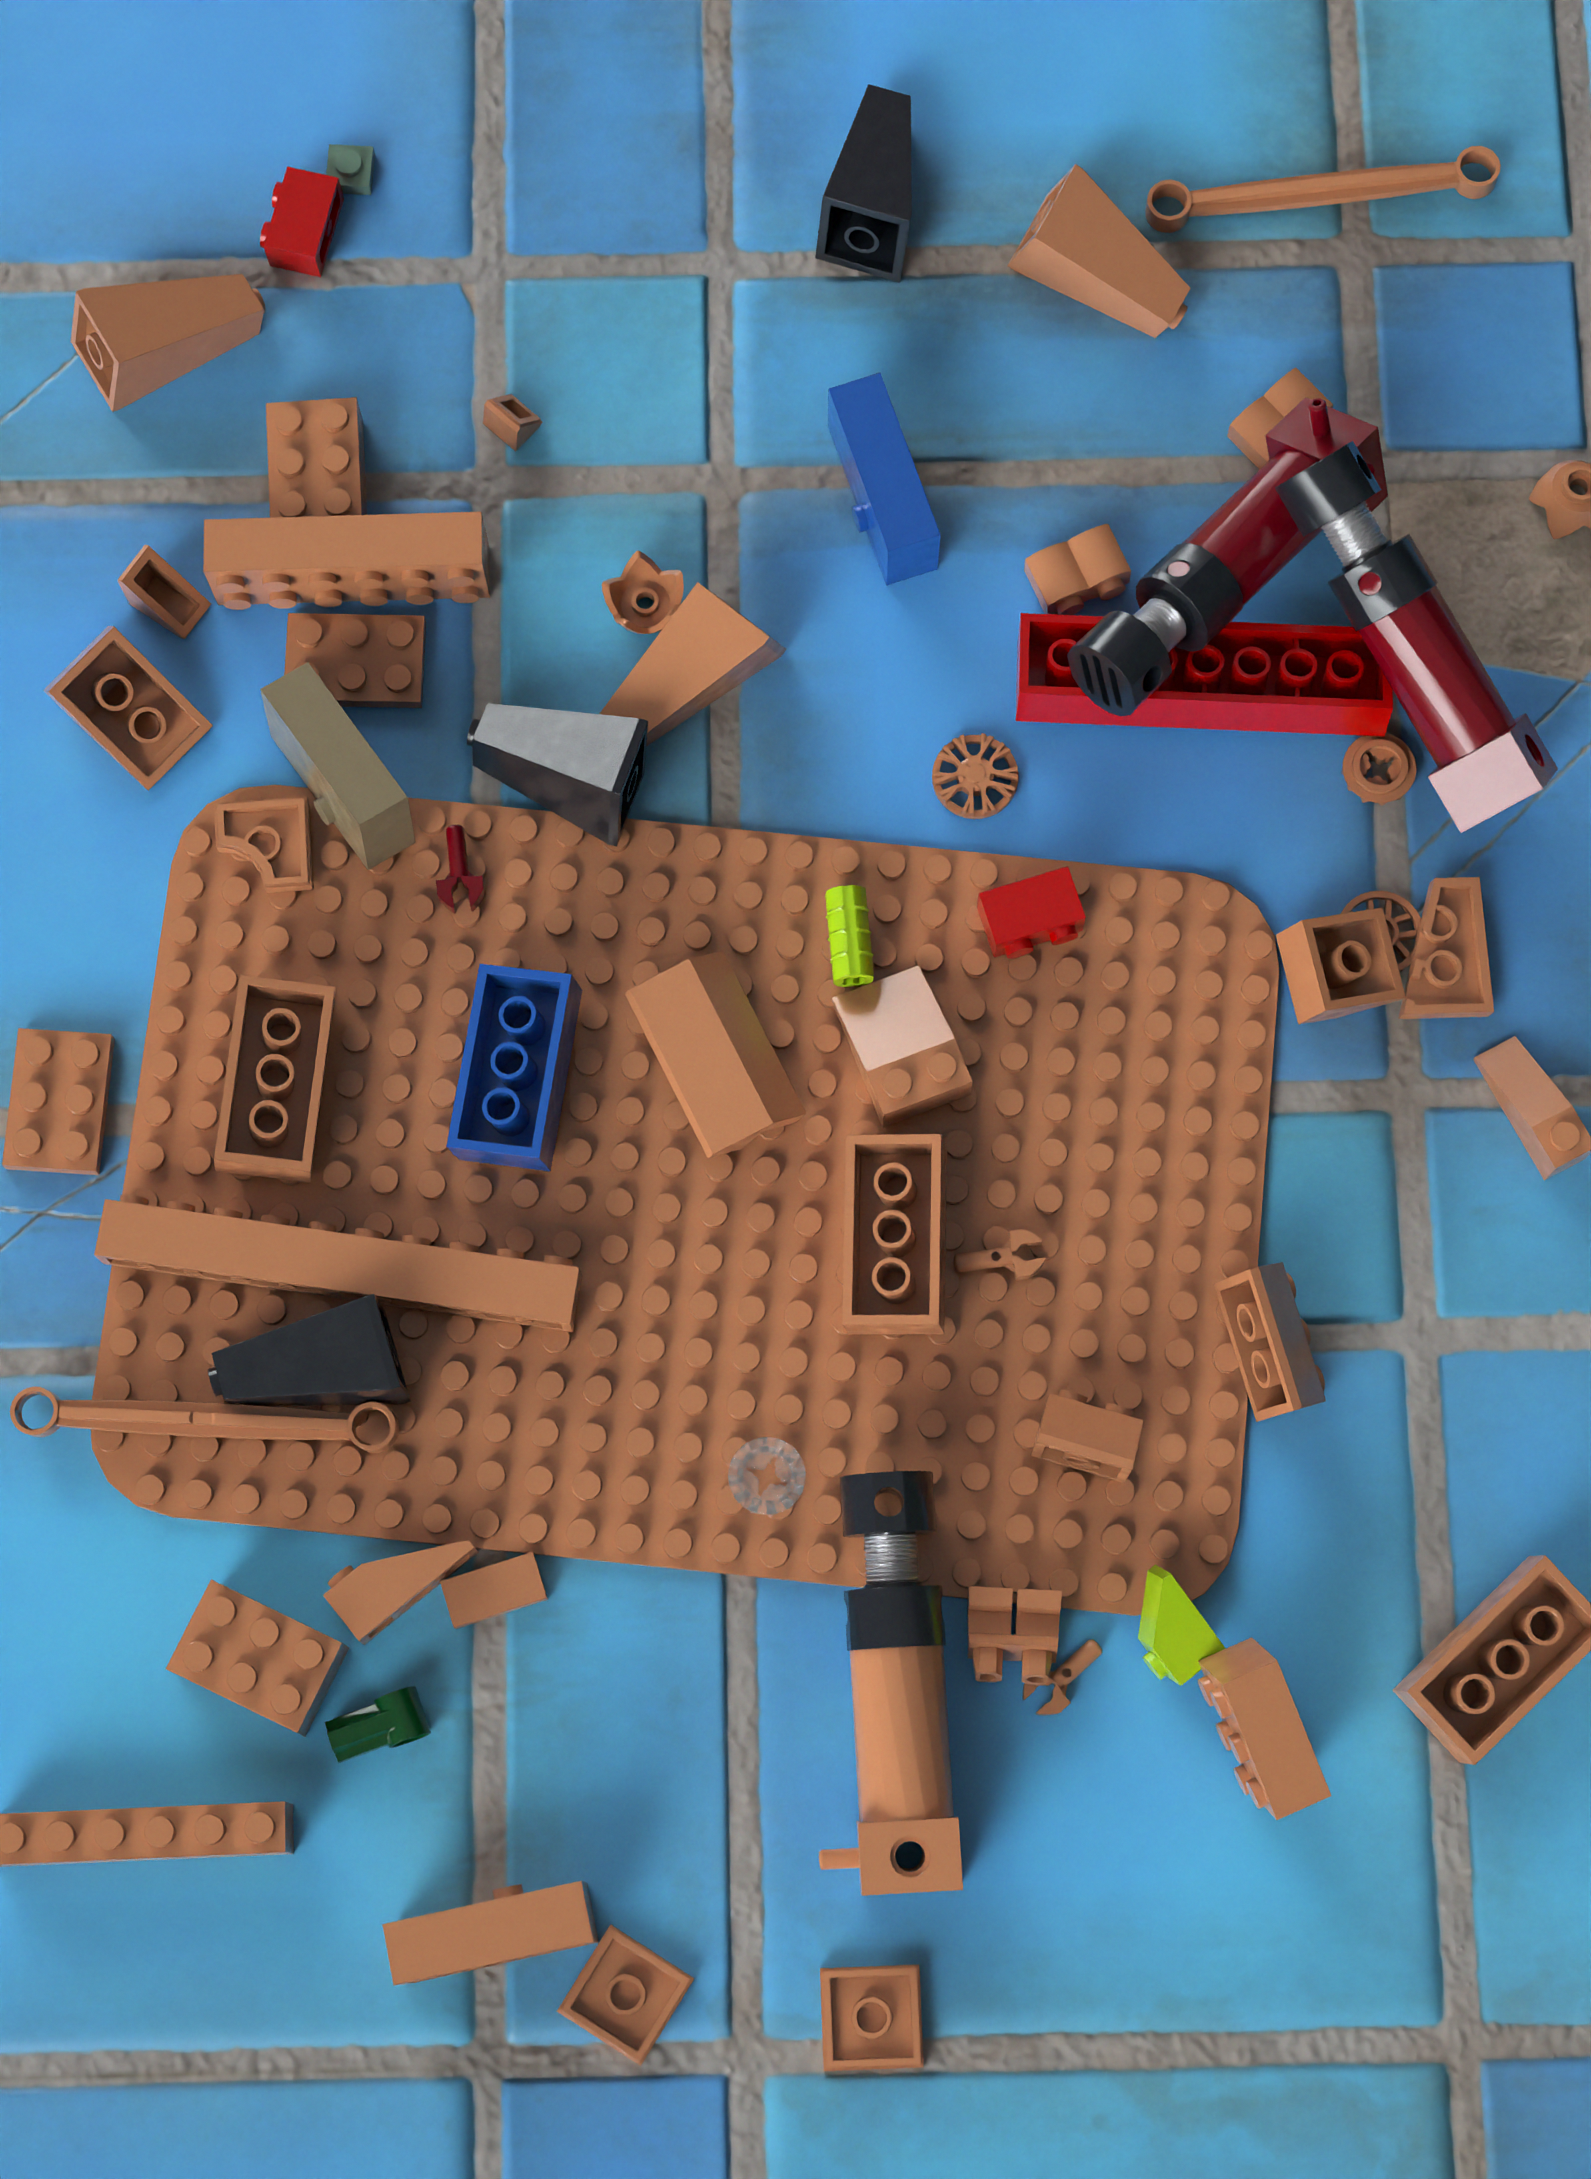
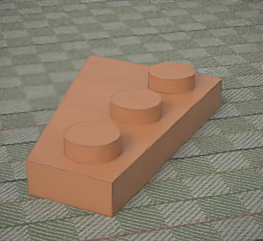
(1450, 955)

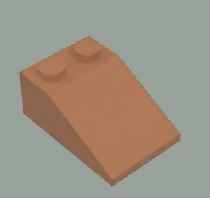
(128, 707)
(903, 1046)

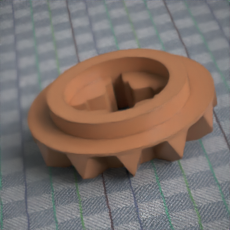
(1381, 750)

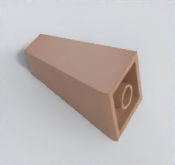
(1099, 258)
(160, 330)
(692, 663)

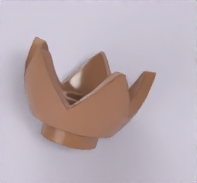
(1564, 508)
(643, 580)

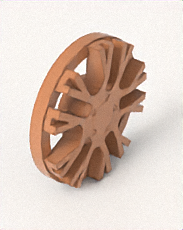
(975, 776)

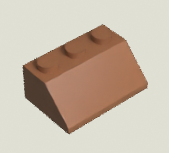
(1270, 1341)

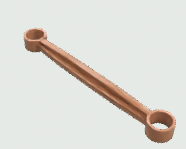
(1322, 189)
(203, 1419)

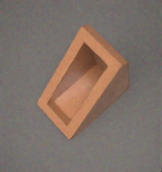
(162, 593)

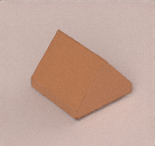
(510, 420)

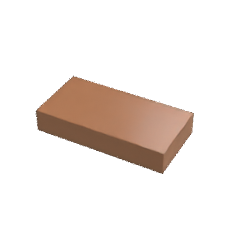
(493, 1590)

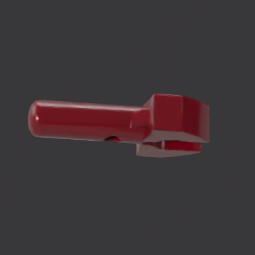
(459, 872)

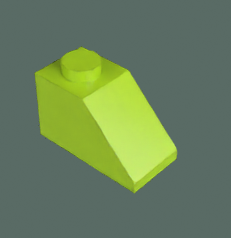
(1173, 1629)

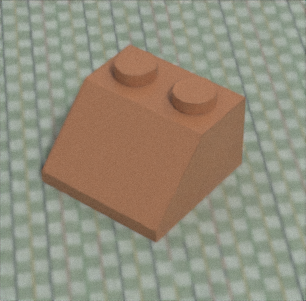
(1340, 965)
(1088, 1436)

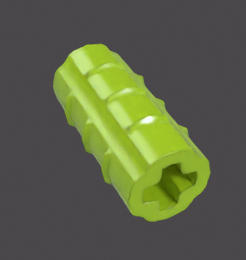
(849, 936)

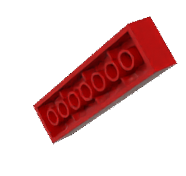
(1241, 680)

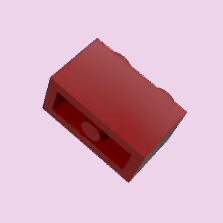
(302, 221)
(1031, 913)

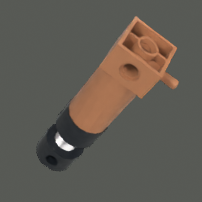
(898, 1695)

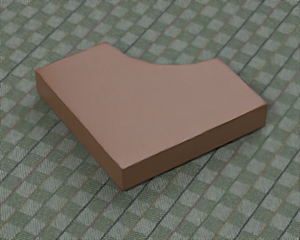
(272, 837)

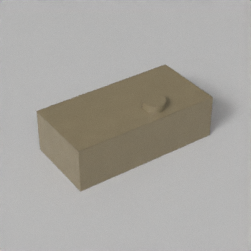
(338, 766)

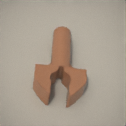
(1003, 1256)
(1064, 1676)

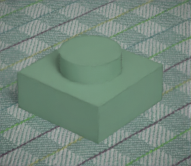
(353, 167)

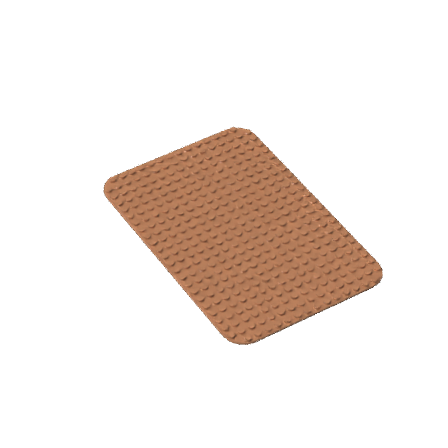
(1102, 1114)

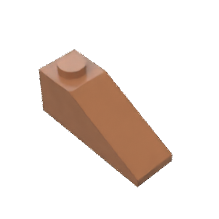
(1535, 1108)
(386, 1588)

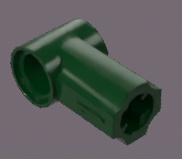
(388, 1722)

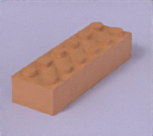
(347, 559)

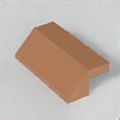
(715, 1053)

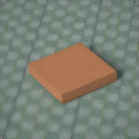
(625, 1995)
(871, 2017)

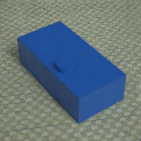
(883, 479)
(514, 1067)

